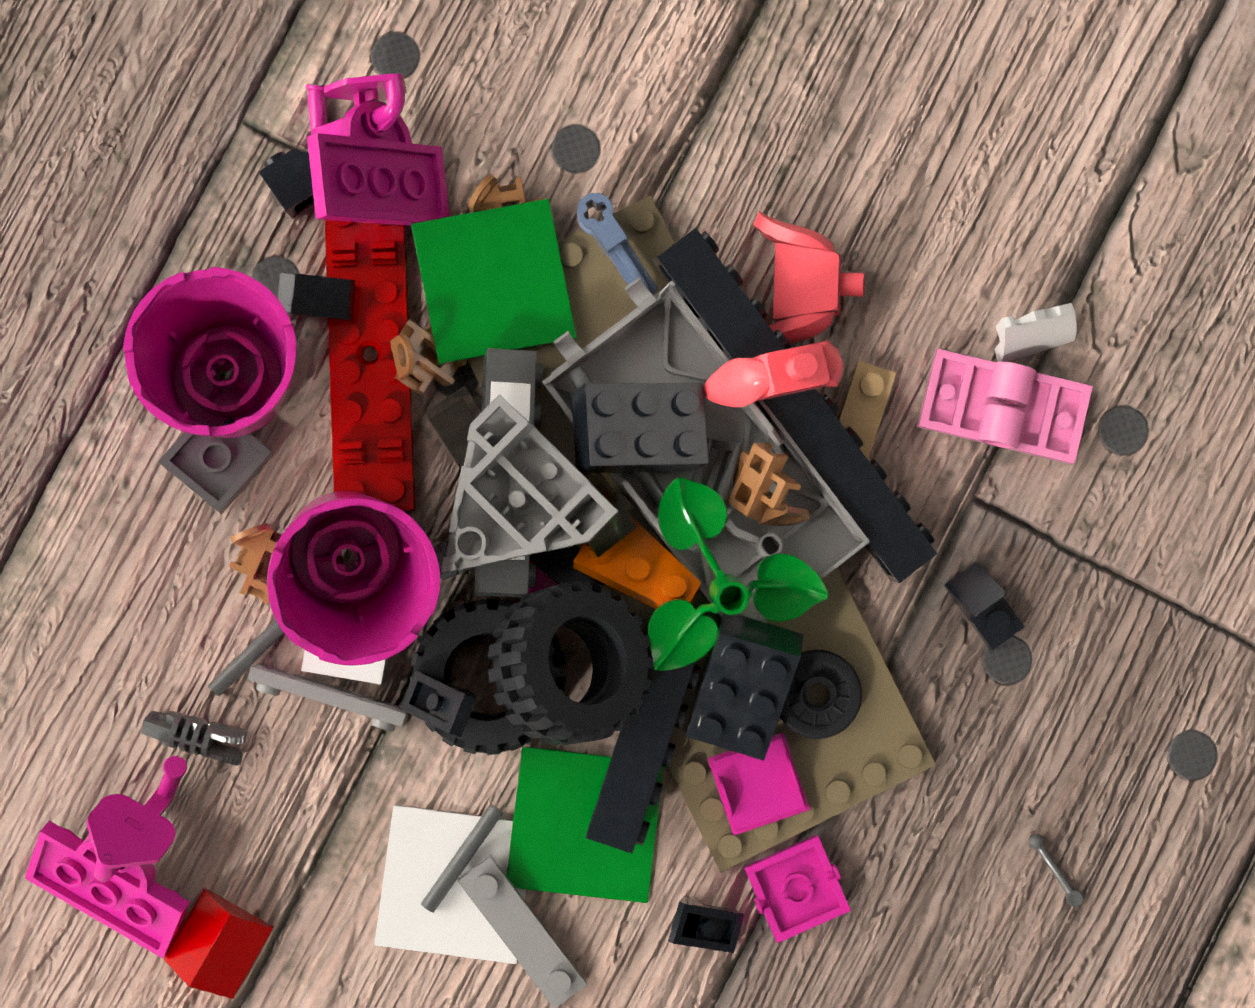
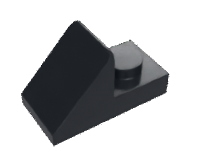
(316, 295)
(984, 605)
(439, 703)
(705, 926)

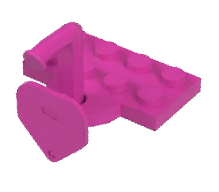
(366, 161)
(113, 867)

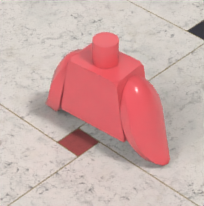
(806, 279)
(775, 374)

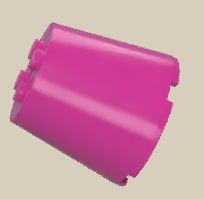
(194, 330)
(359, 606)

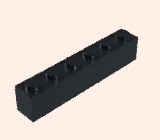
(637, 760)

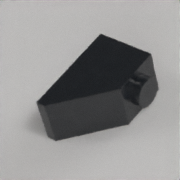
(290, 180)

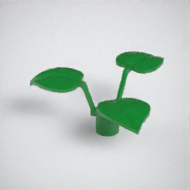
(782, 592)

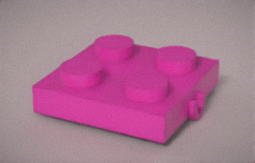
(797, 888)

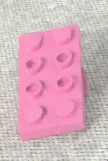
(1005, 406)

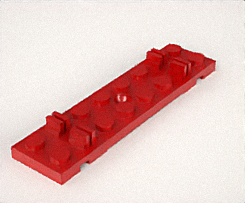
(367, 403)

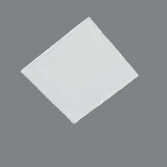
(417, 854)

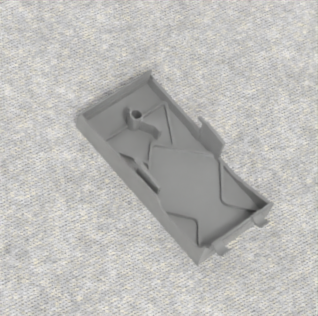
(670, 345)

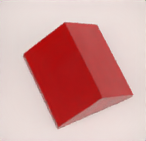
(217, 945)

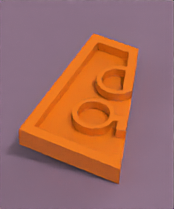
(640, 569)

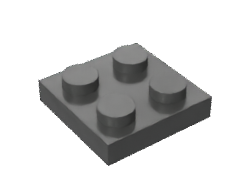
(216, 466)

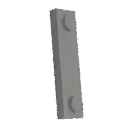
(273, 680)
(522, 931)

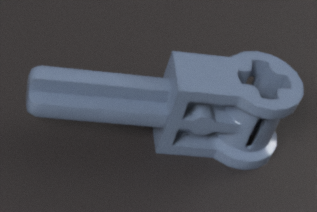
(612, 239)

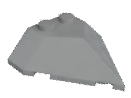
(518, 494)

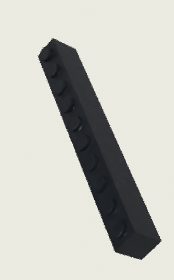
(808, 418)

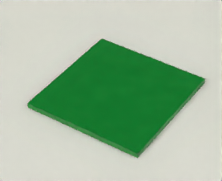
(493, 280)
(551, 825)

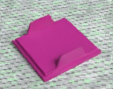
(758, 790)

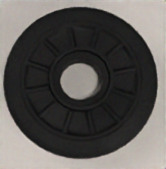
(843, 698)

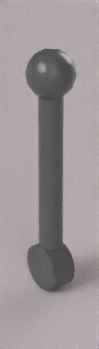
(1072, 896)

